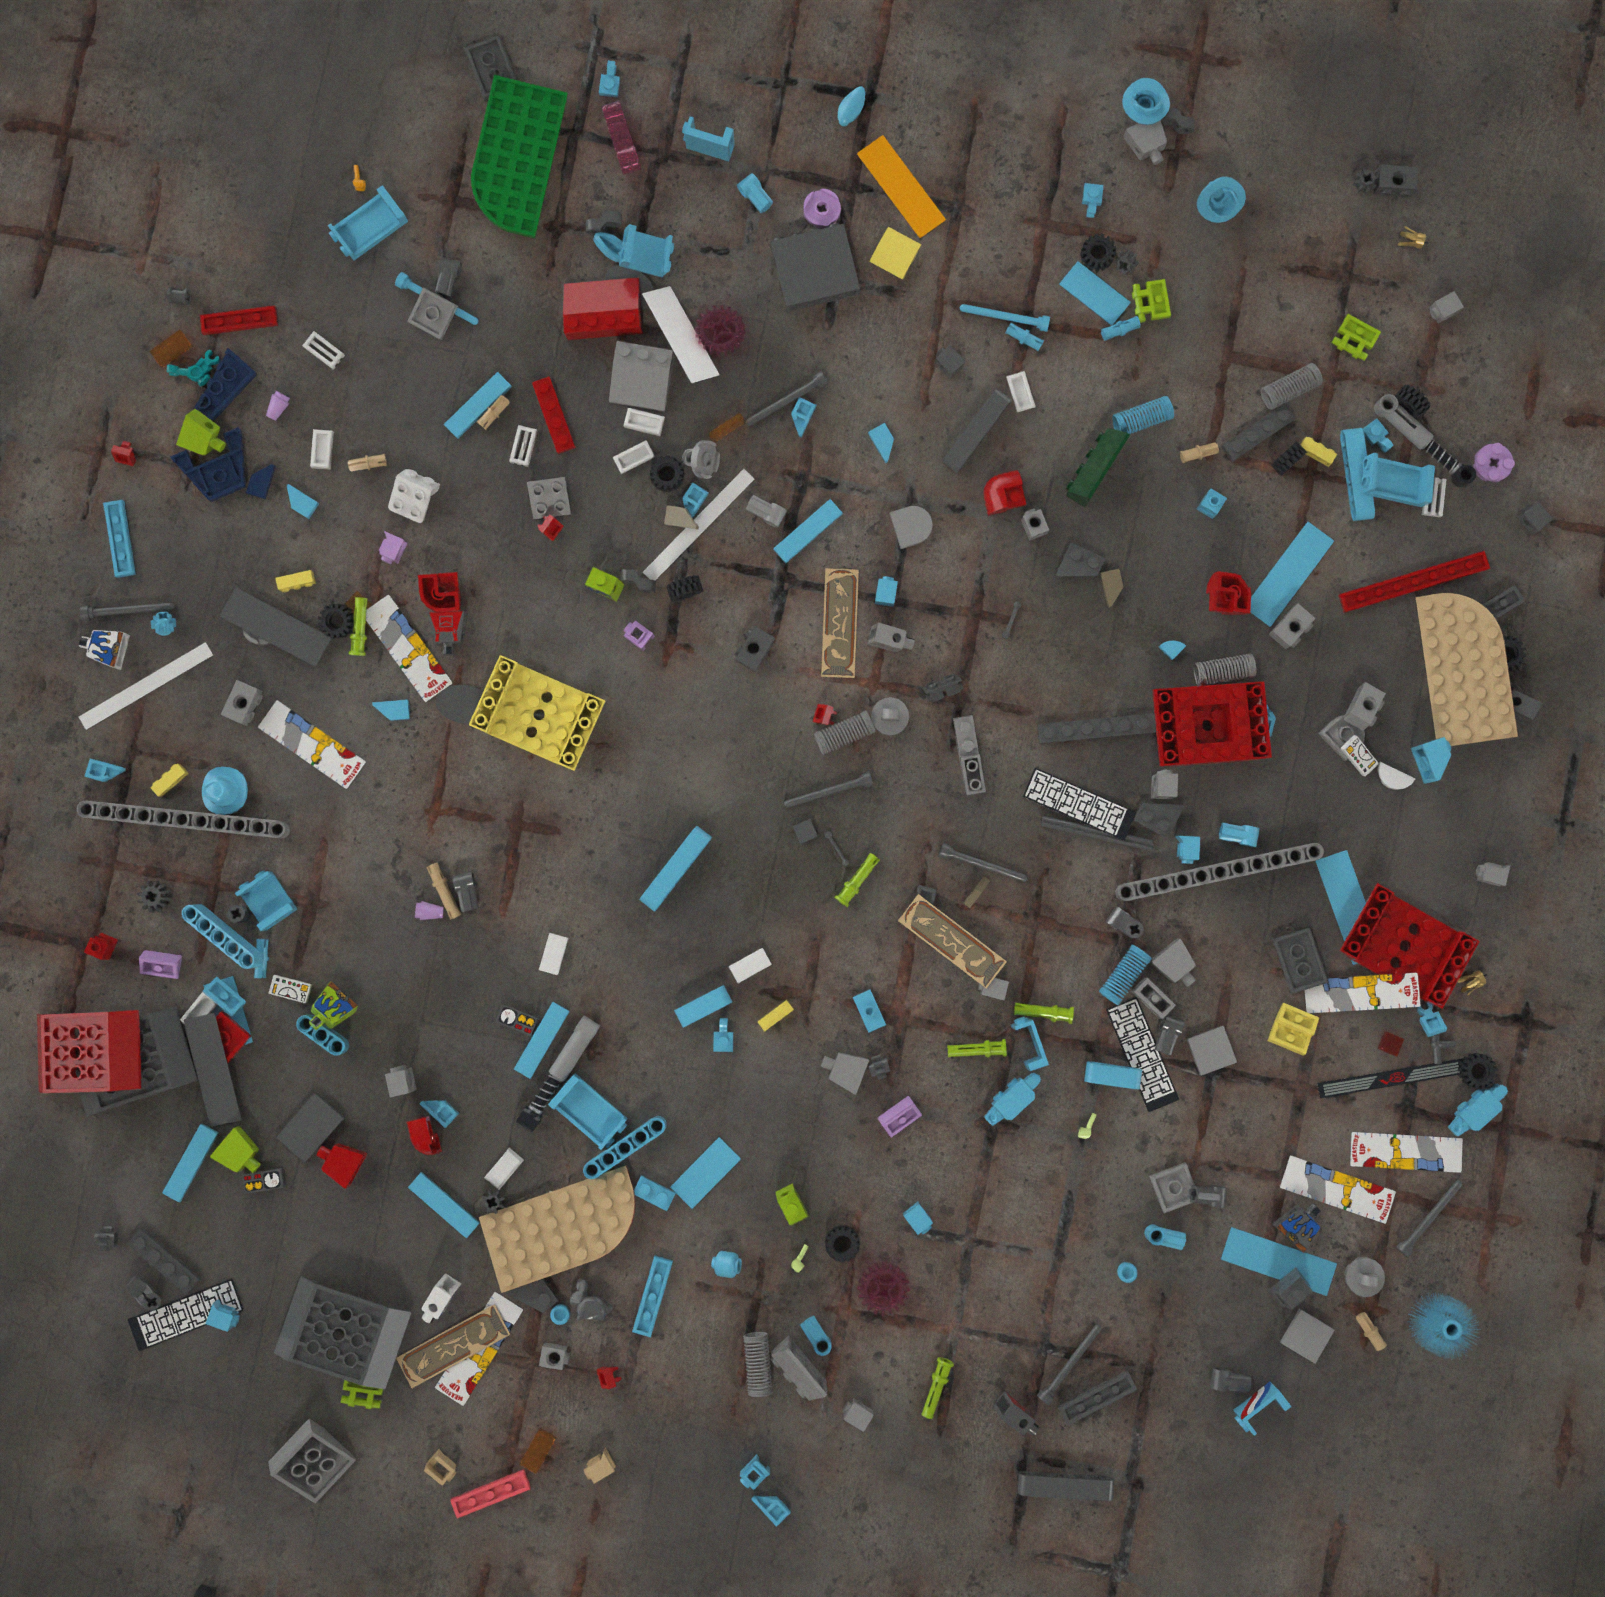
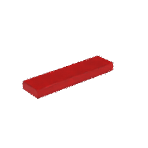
(239, 320)

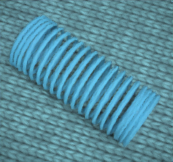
(1120, 424)
(1141, 955)

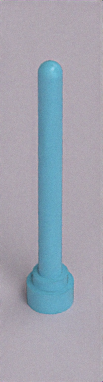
(404, 282)
(1041, 322)

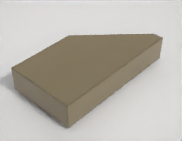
(679, 517)
(1112, 585)
(977, 891)

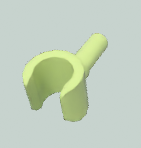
(1086, 1132)
(797, 1265)

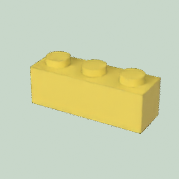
(1318, 451)
(295, 581)
(169, 780)
(775, 1015)

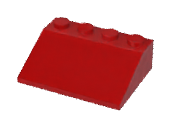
(602, 309)

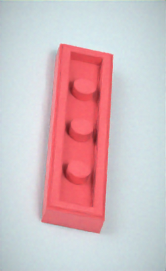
(490, 1493)

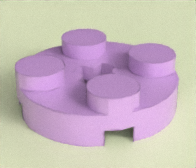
(820, 198)
(1496, 452)

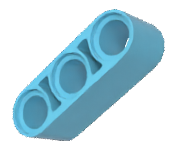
(703, 1006)
(332, 1036)
(1113, 1075)

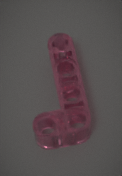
(621, 137)

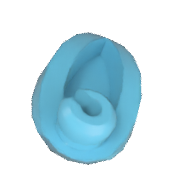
(851, 106)
(608, 245)

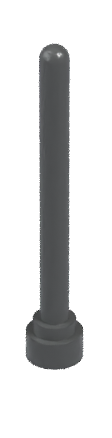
(818, 381)
(88, 612)
(864, 780)
(948, 852)
(1407, 1245)
(1047, 1394)

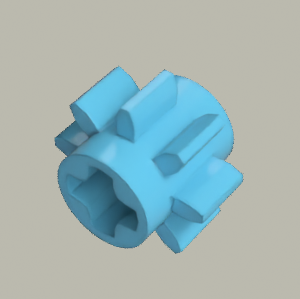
(163, 623)

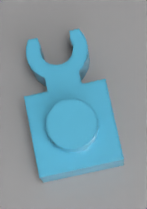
(1431, 1022)

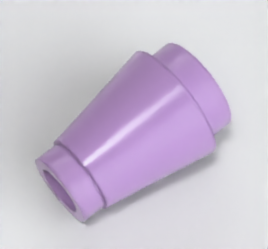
(277, 405)
(428, 911)

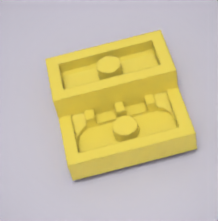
(895, 253)
(1293, 1029)

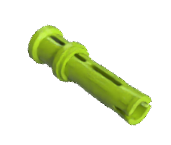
(358, 636)
(852, 887)
(1053, 1013)
(987, 1048)
(939, 1378)

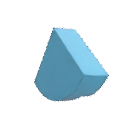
(1172, 648)

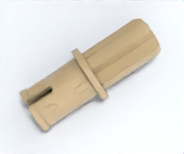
(493, 412)
(1199, 452)
(367, 462)
(1371, 1331)

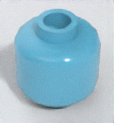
(726, 1264)

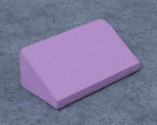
(160, 964)
(899, 1116)

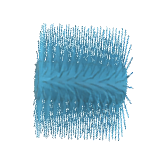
(1443, 1325)

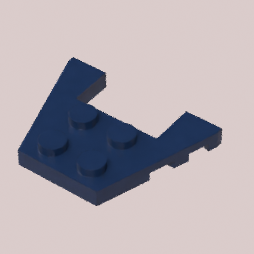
(220, 475)

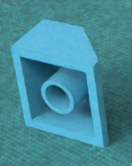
(1432, 759)

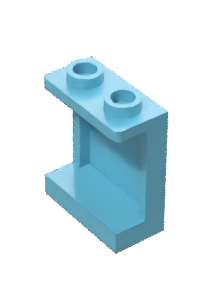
(708, 143)

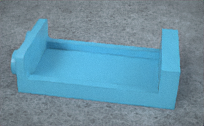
(368, 225)
(1397, 481)
(589, 1111)

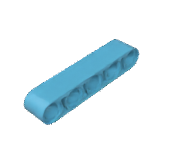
(1353, 454)
(675, 868)
(214, 934)
(616, 1151)

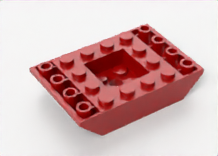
(1236, 719)

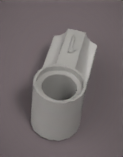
(770, 513)

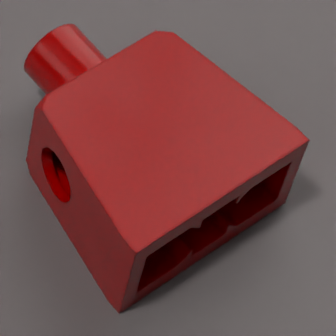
(341, 1163)

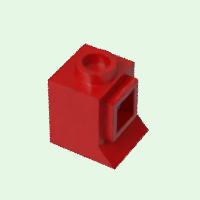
(101, 946)

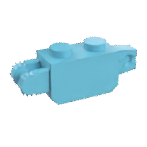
(1013, 1100)
(1478, 1110)

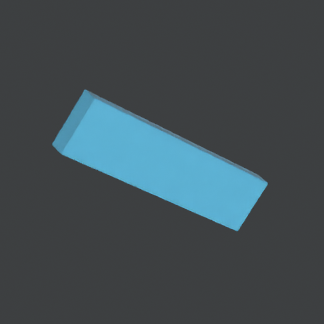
(477, 405)
(808, 531)
(119, 538)
(541, 1040)
(190, 1163)
(444, 1205)
(652, 1296)

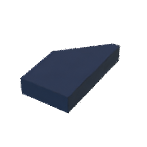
(260, 482)

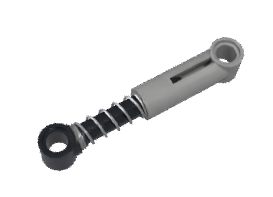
(1422, 439)
(559, 1071)

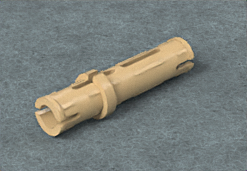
(443, 890)

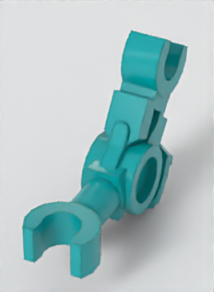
(197, 372)

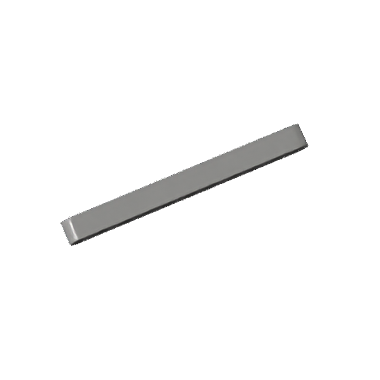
(174, 819)
(1228, 871)

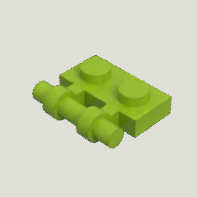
(1157, 300)
(1358, 332)
(353, 1400)

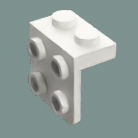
(412, 495)

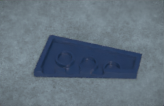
(225, 386)

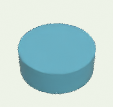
(1127, 1272)
(560, 1314)

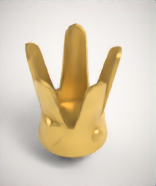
(1417, 238)
(1477, 978)

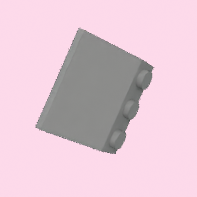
(641, 376)
(799, 1370)
(310, 1461)

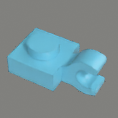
(610, 83)
(1092, 197)
(1376, 433)
(723, 1039)

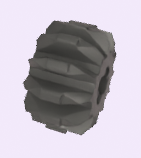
(147, 894)

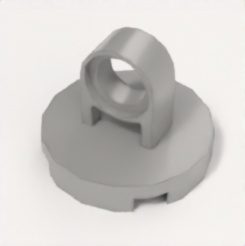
(703, 459)
(890, 716)
(1364, 1276)

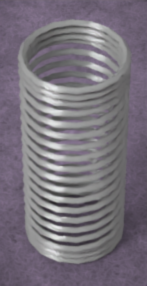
(1269, 389)
(1200, 669)
(820, 736)
(762, 1389)

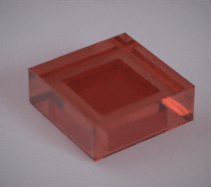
(1390, 1043)

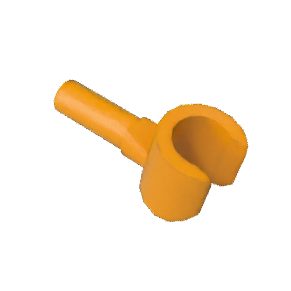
(360, 185)

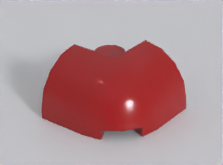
(1004, 493)
(440, 591)
(1228, 594)
(423, 1137)

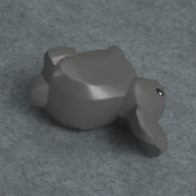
(587, 1305)

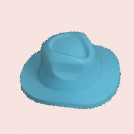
(1146, 101)
(1221, 199)
(224, 790)

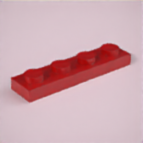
(553, 415)

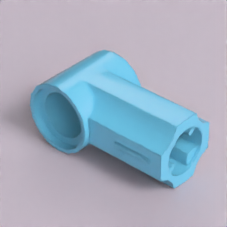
(751, 188)
(1243, 834)
(1166, 1237)
(815, 1334)

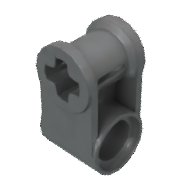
(1122, 921)

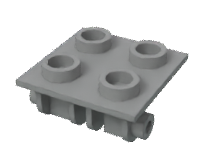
(549, 497)

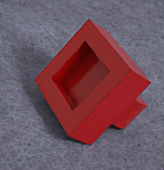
(124, 454)
(550, 527)
(823, 714)
(606, 1377)

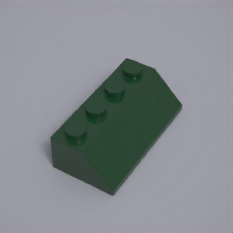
(1097, 465)

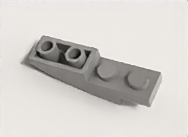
(969, 755)

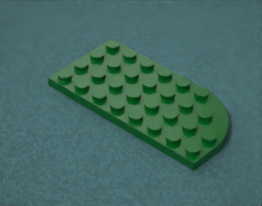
(516, 153)

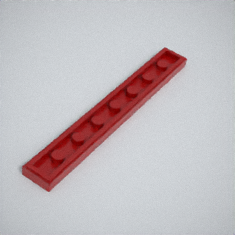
(1414, 581)

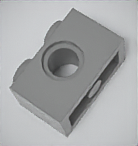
(1282, 631)
(232, 707)
(1357, 713)
(1164, 785)
(1153, 998)
(400, 1081)

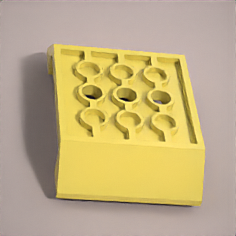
(509, 710)

